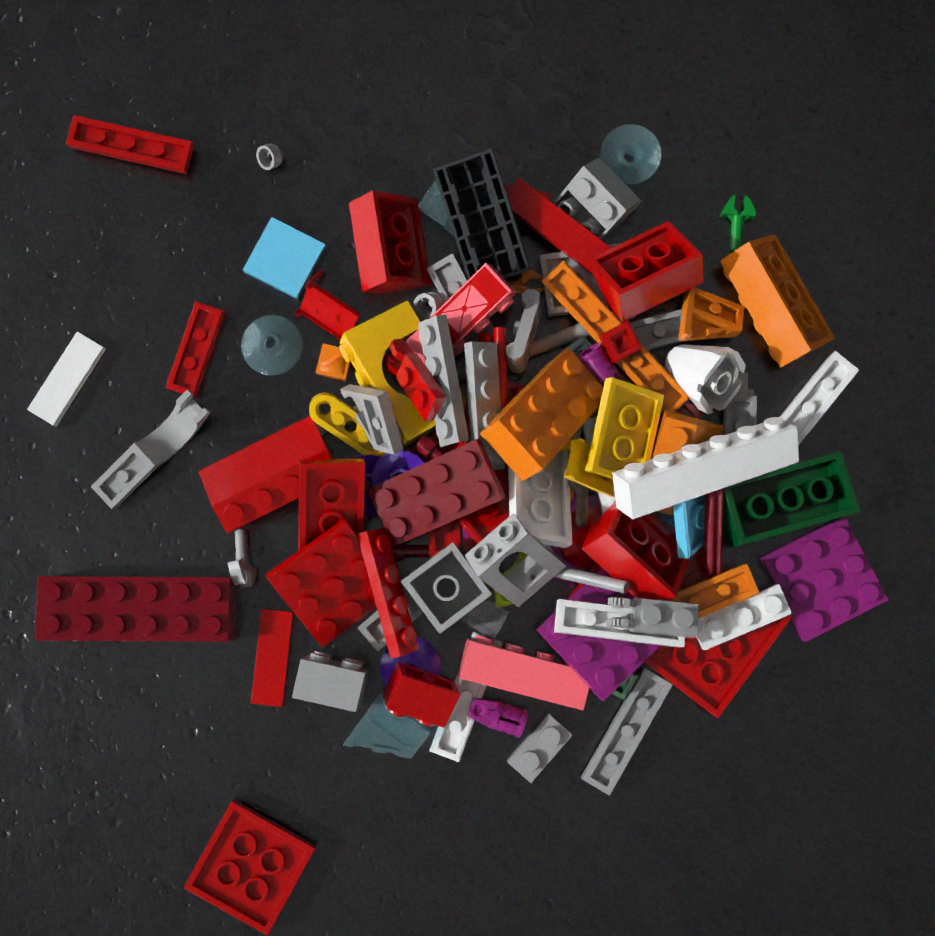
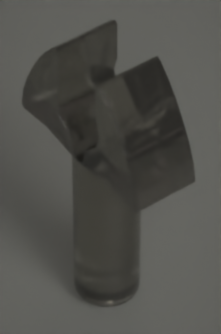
(581, 503)

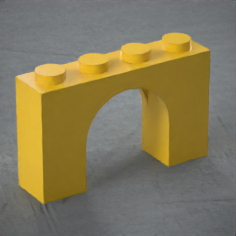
(365, 349)

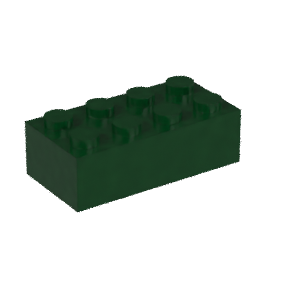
(788, 499)

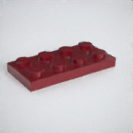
(436, 492)

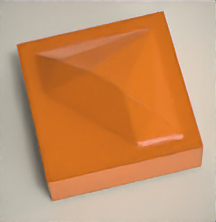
(332, 363)

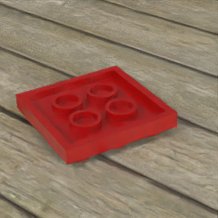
(326, 583)
(250, 867)

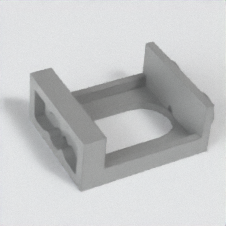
(528, 575)

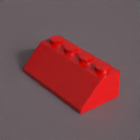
(262, 474)

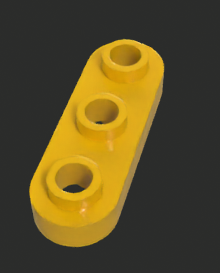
(335, 421)

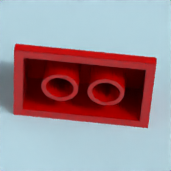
(389, 243)
(647, 270)
(638, 553)

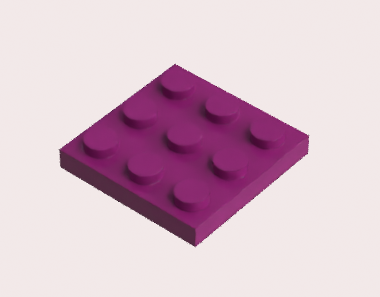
(824, 578)
(597, 661)

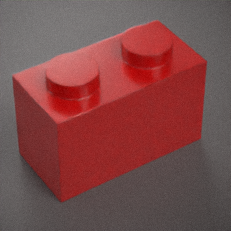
(420, 695)

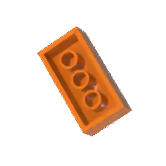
(544, 415)

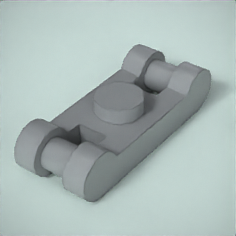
(524, 332)

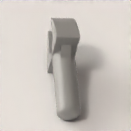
(240, 569)

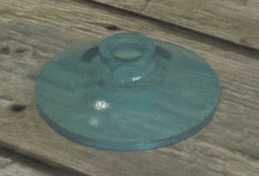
(635, 141)
(278, 358)

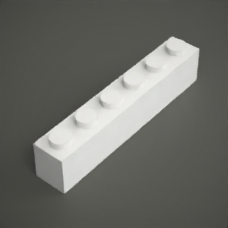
(705, 467)

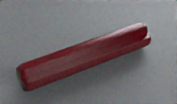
(713, 532)

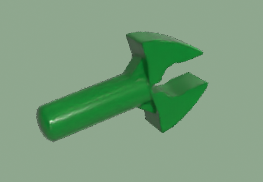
(737, 221)

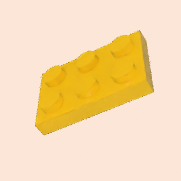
(623, 427)

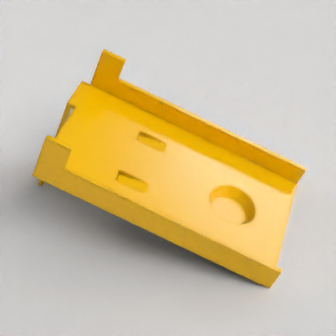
(576, 468)

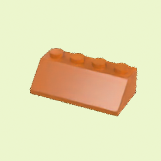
(776, 299)

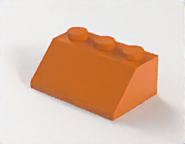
(680, 430)

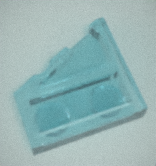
(388, 732)

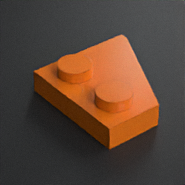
(709, 316)

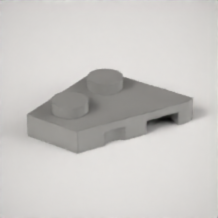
(376, 417)

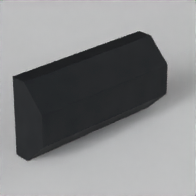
(481, 215)

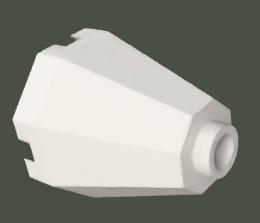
(706, 374)

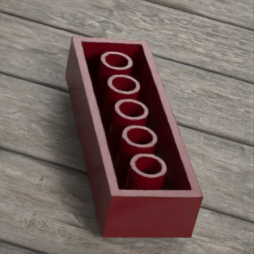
(135, 609)

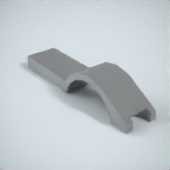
(151, 451)

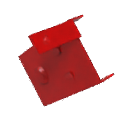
(326, 309)

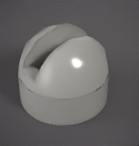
(267, 151)

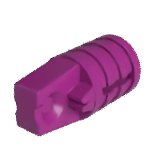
(598, 363)
(489, 713)

